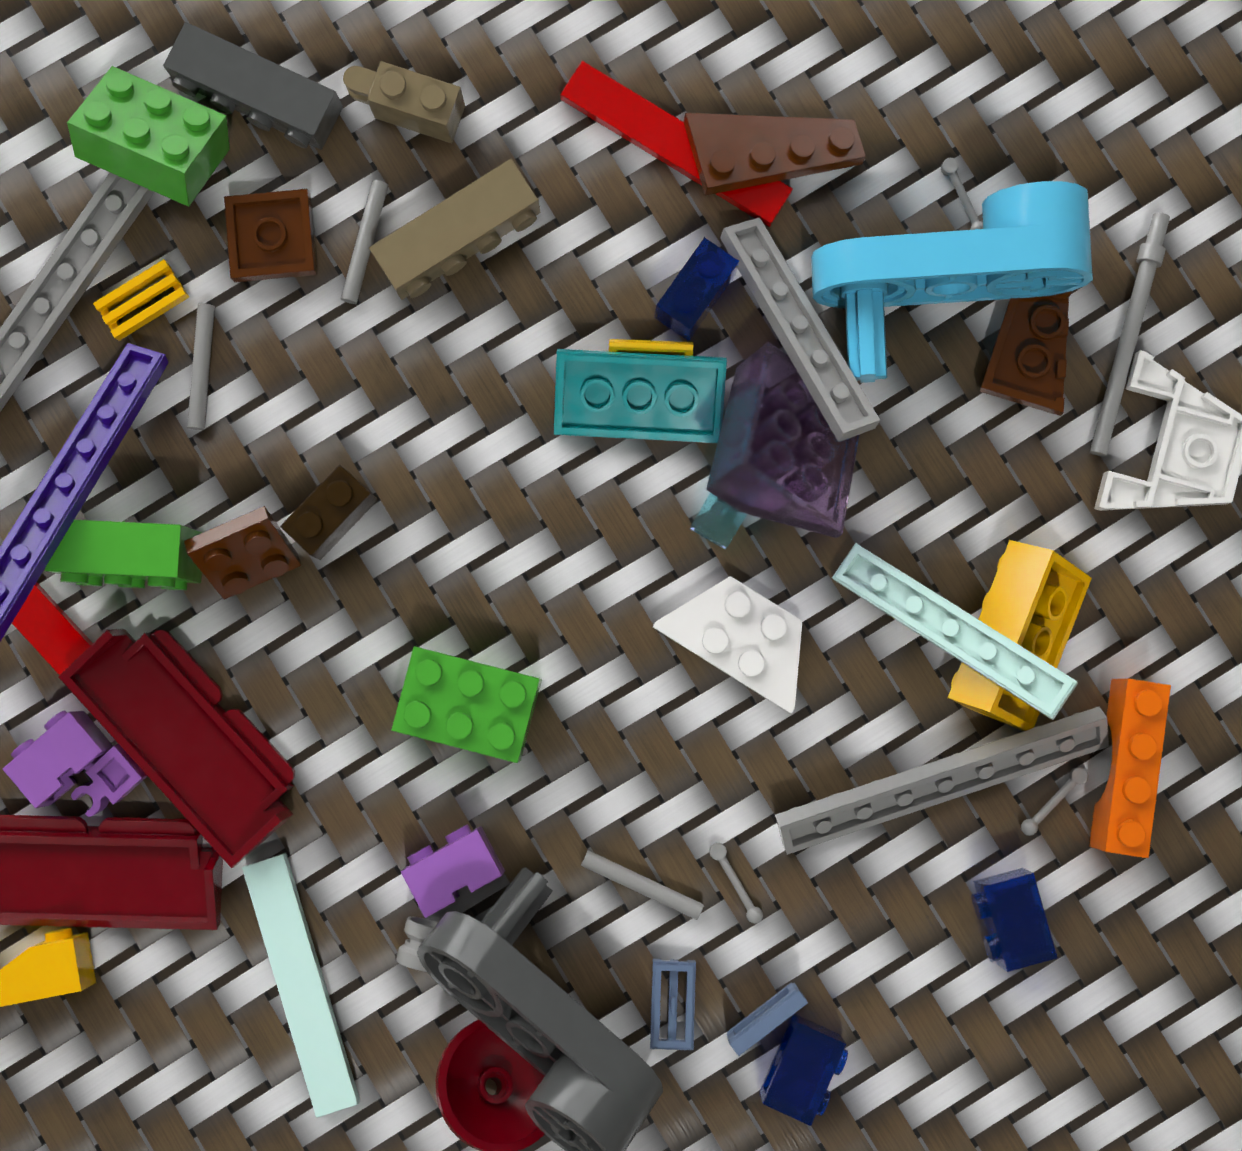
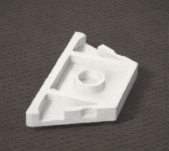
(742, 638)

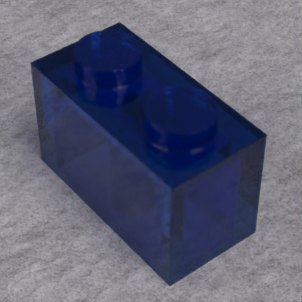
(696, 289)
(1013, 919)
(803, 1070)

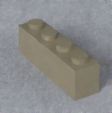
(456, 230)

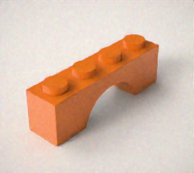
(1127, 806)

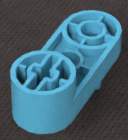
(1029, 247)

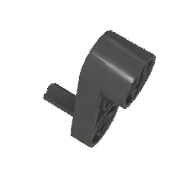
(593, 1082)

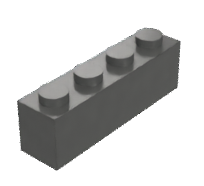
(253, 87)

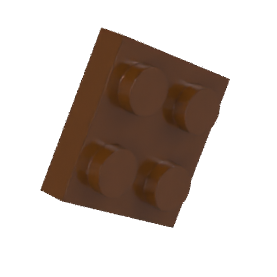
(270, 235)
(242, 553)

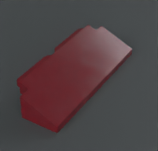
(193, 750)
(107, 874)

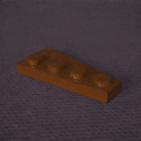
(760, 150)
(1031, 353)

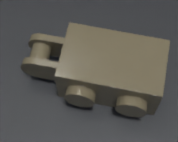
(408, 99)

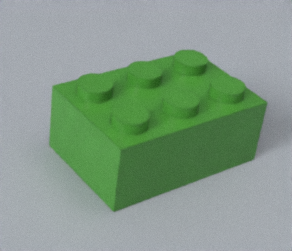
(149, 135)
(125, 555)
(466, 704)

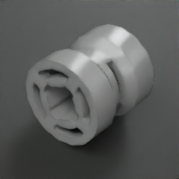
(417, 930)

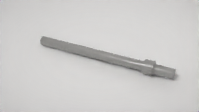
(1149, 257)

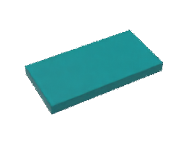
(639, 395)

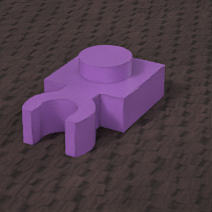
(111, 778)

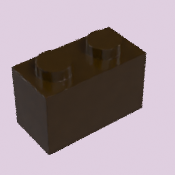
(329, 512)

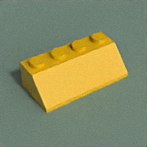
(1034, 606)

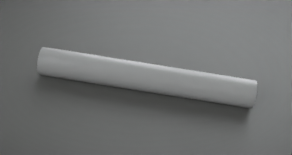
(364, 241)
(201, 366)
(642, 885)

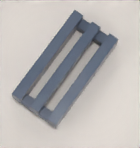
(673, 967)
(766, 1018)

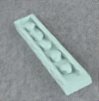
(955, 631)
(301, 985)

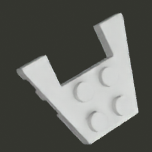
(1195, 450)

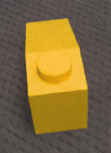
(48, 969)

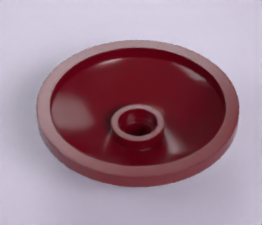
(472, 1113)

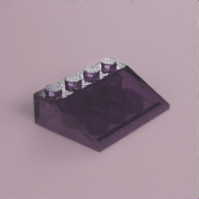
(778, 450)

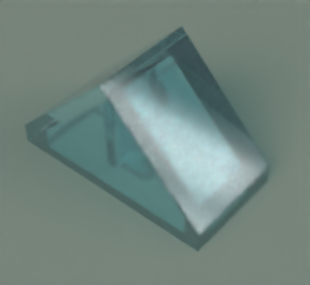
(717, 521)

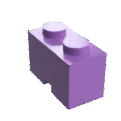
(46, 766)
(440, 874)

